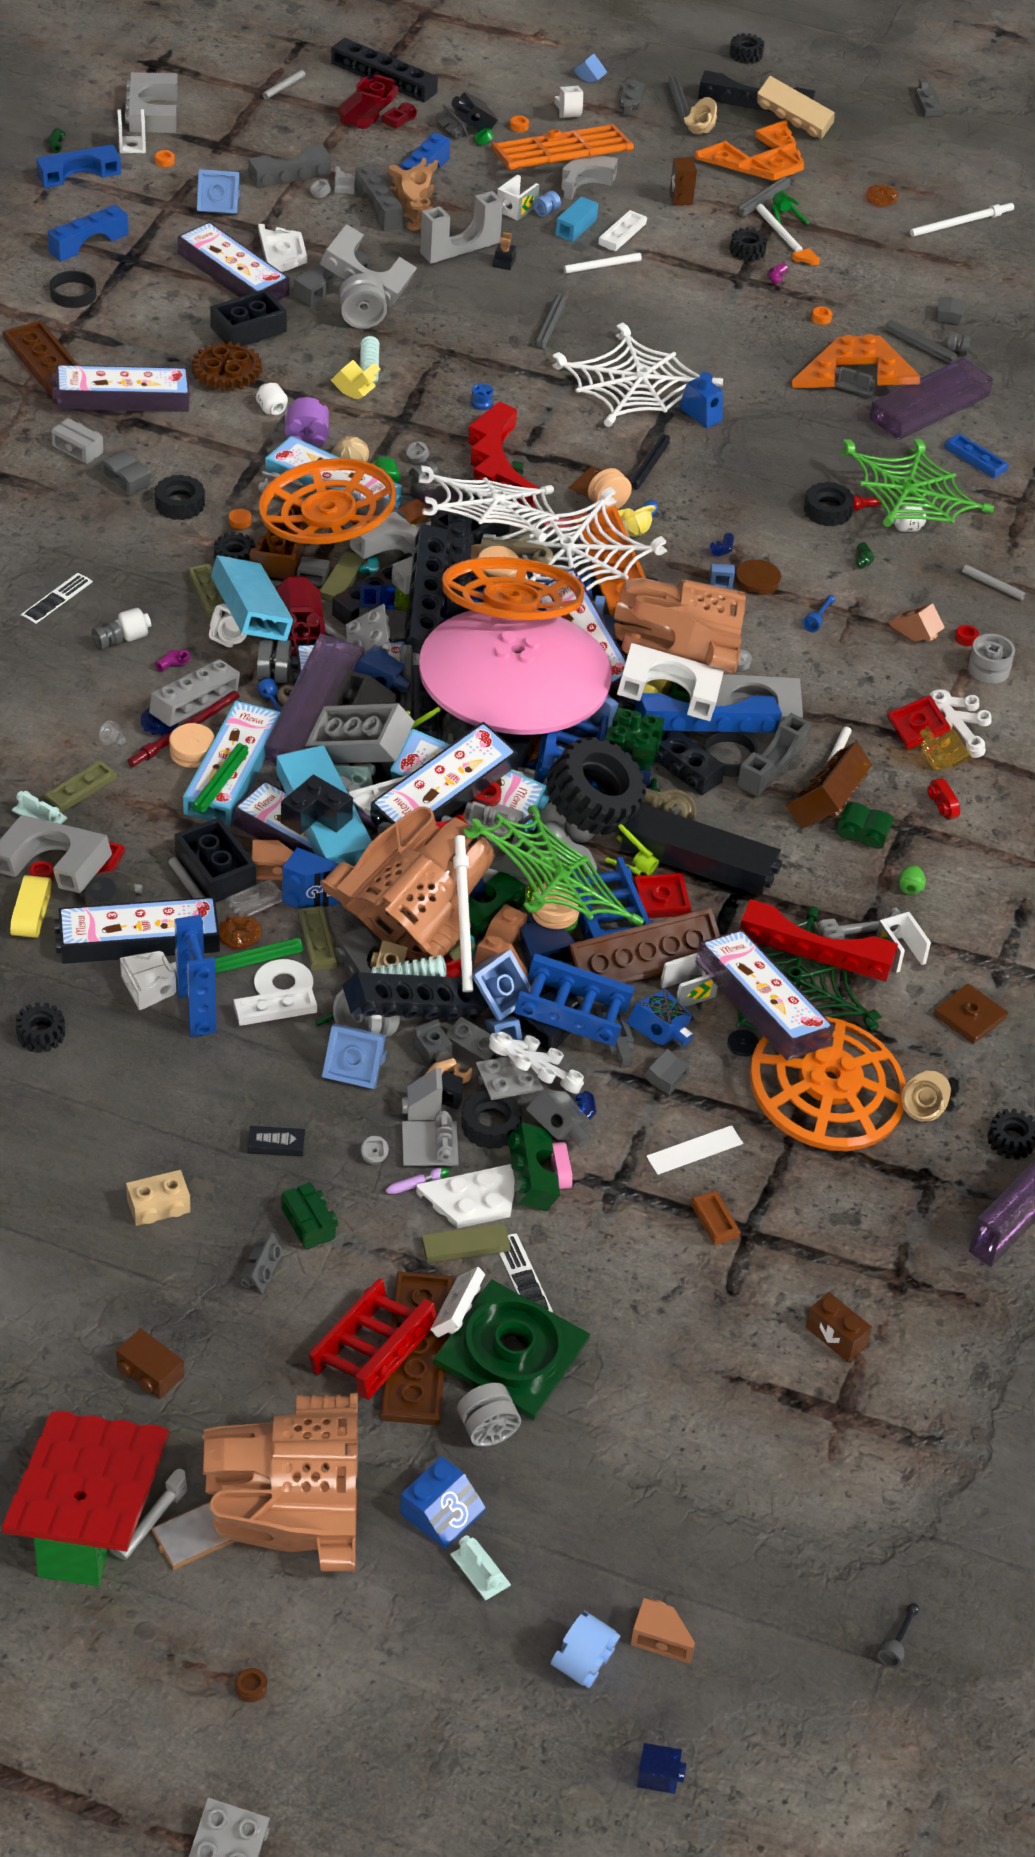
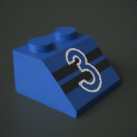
(302, 880)
(441, 1503)

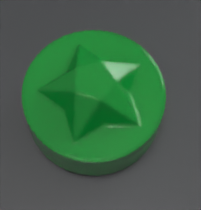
(483, 136)

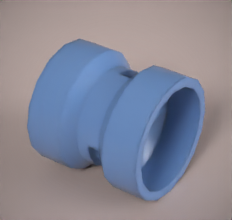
(547, 203)

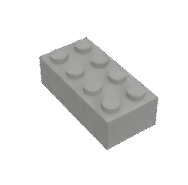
(362, 732)

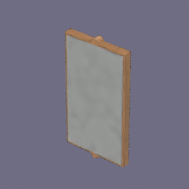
(188, 1536)

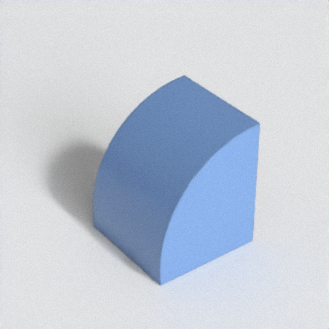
(590, 69)
(721, 575)
(508, 1025)

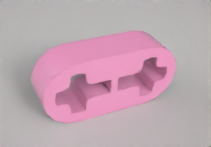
(561, 1165)

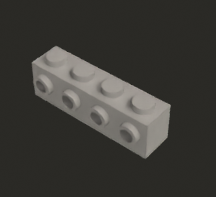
(194, 692)

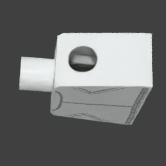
(148, 977)

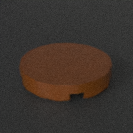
(758, 576)

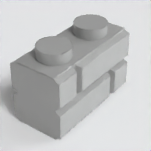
(77, 440)

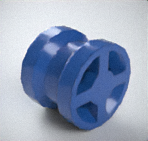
(482, 396)

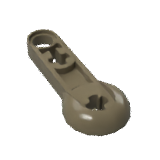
(669, 799)

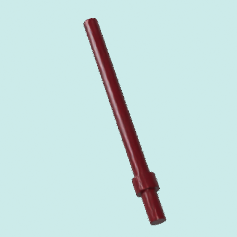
(150, 750)

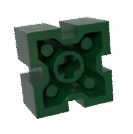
(636, 735)

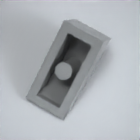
(424, 1097)

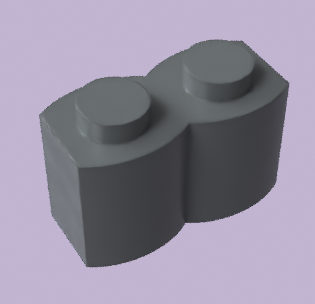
(125, 472)

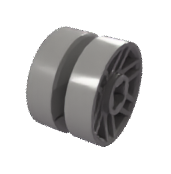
(991, 658)
(489, 1414)

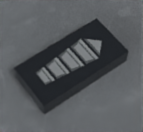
(276, 1141)

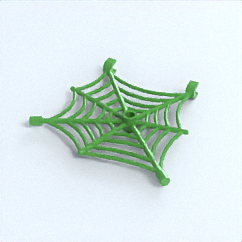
(910, 486)
(559, 871)

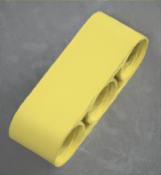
(31, 906)

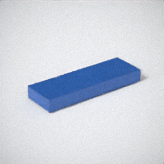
(976, 455)

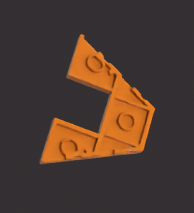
(772, 165)
(857, 351)

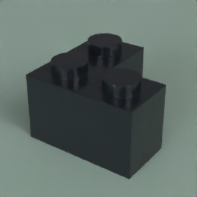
(317, 802)

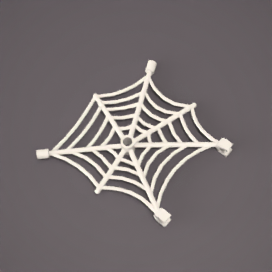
(641, 377)
(496, 500)
(568, 547)

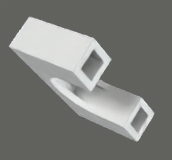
(697, 678)

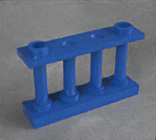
(549, 750)
(623, 875)
(195, 975)
(581, 983)

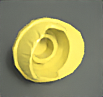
(637, 521)

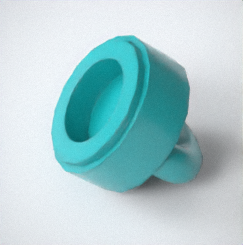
(370, 568)

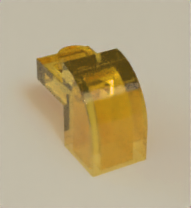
(944, 751)

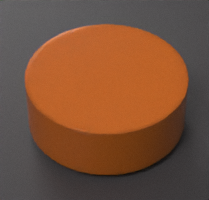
(519, 124)
(164, 158)
(821, 315)
(240, 519)

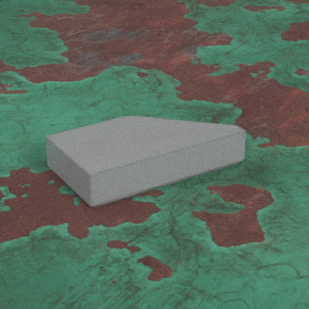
(344, 182)

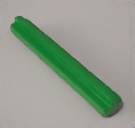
(220, 778)
(258, 955)

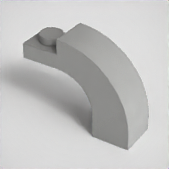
(588, 170)

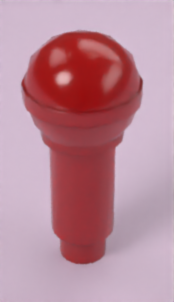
(861, 502)

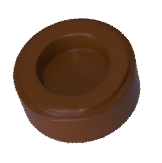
(251, 1685)

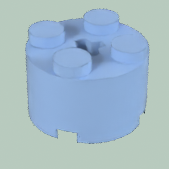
(585, 1649)

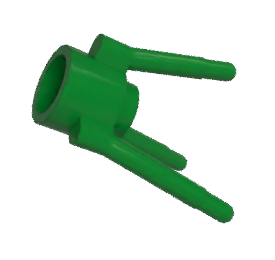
(783, 202)

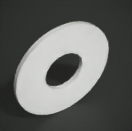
(265, 975)

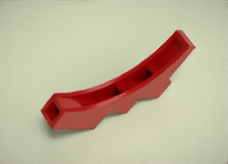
(487, 438)

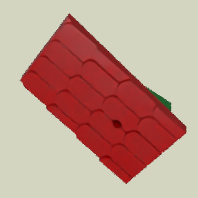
(84, 1492)

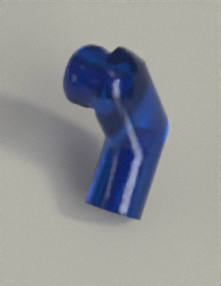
(726, 547)
(587, 1103)

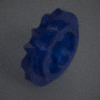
(149, 723)

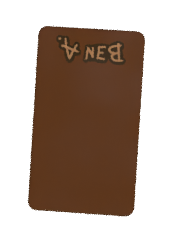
(582, 483)

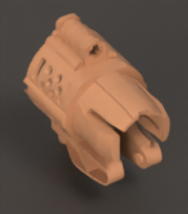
(682, 620)
(412, 864)
(268, 1493)

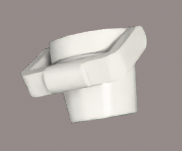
(226, 627)

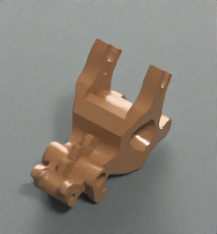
(413, 190)

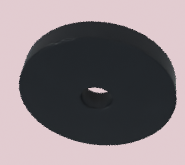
(735, 1045)

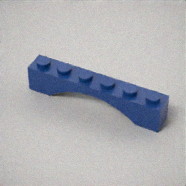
(754, 714)

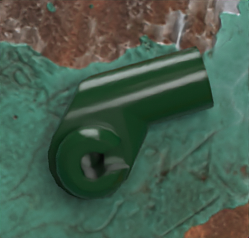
(55, 136)
(866, 557)

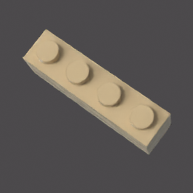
(795, 107)

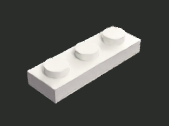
(622, 230)
(275, 1006)
(458, 1302)

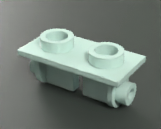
(358, 774)
(31, 807)
(479, 1568)

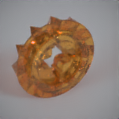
(882, 195)
(239, 938)

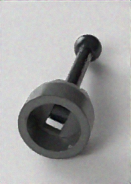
(892, 1651)

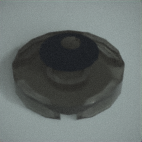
(109, 888)

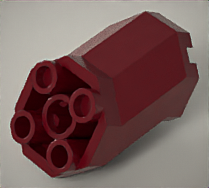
(367, 101)
(305, 607)

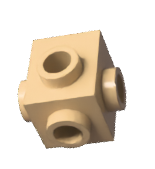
(388, 954)

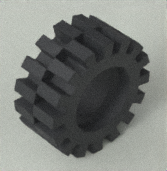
(746, 48)
(748, 244)
(234, 543)
(37, 1016)
(1011, 1145)

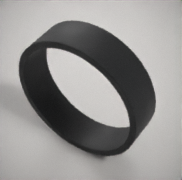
(73, 301)
(741, 738)

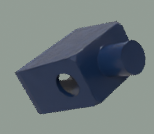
(383, 669)
(543, 941)

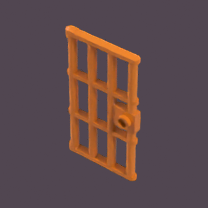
(561, 146)

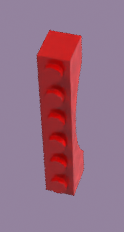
(863, 956)

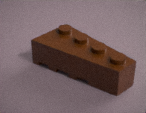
(278, 555)
(831, 786)

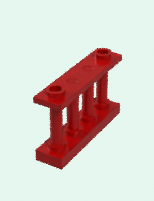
(386, 1357)

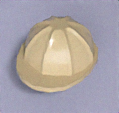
(702, 116)
(351, 448)
(926, 1096)

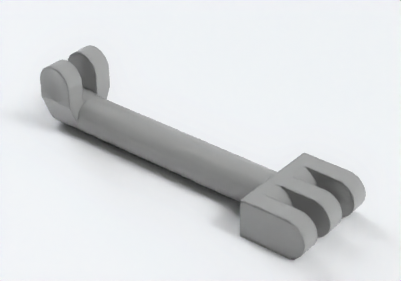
(830, 928)
(175, 1489)

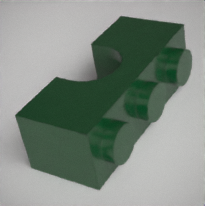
(499, 891)
(529, 1150)

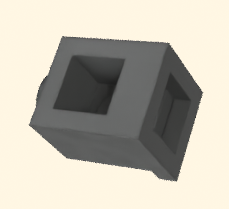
(432, 1043)

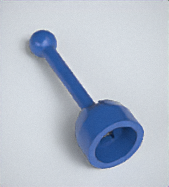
(816, 617)
(268, 689)

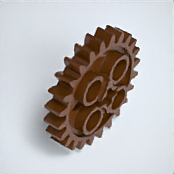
(226, 366)

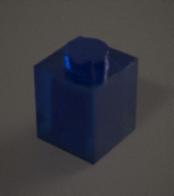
(375, 595)
(660, 1768)

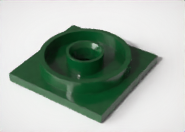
(530, 1374)

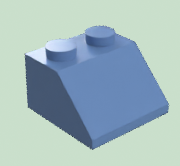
(500, 982)

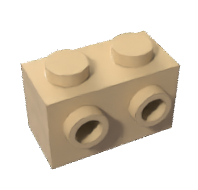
(158, 1197)

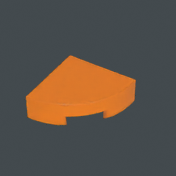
(807, 256)

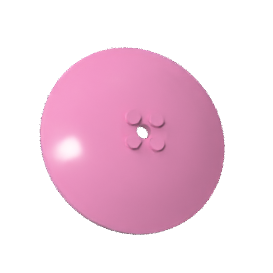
(543, 689)

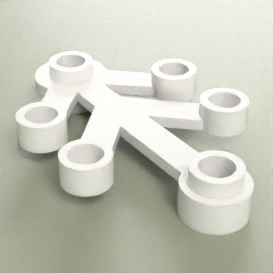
(944, 701)
(504, 1045)

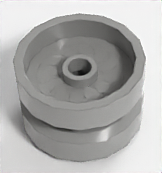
(362, 300)
(374, 1023)

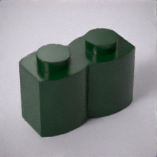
(865, 825)

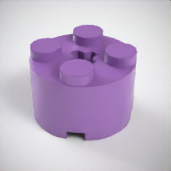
(307, 421)

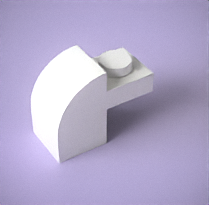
(570, 102)

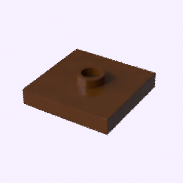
(970, 1013)

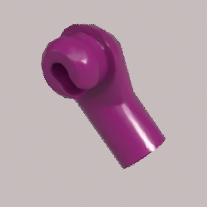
(775, 273)
(172, 658)

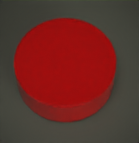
(966, 635)
(42, 869)

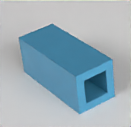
(576, 219)

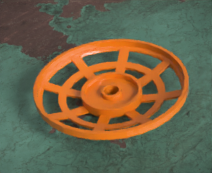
(327, 507)
(512, 596)
(830, 1091)

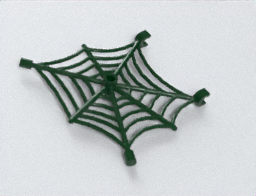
(796, 975)

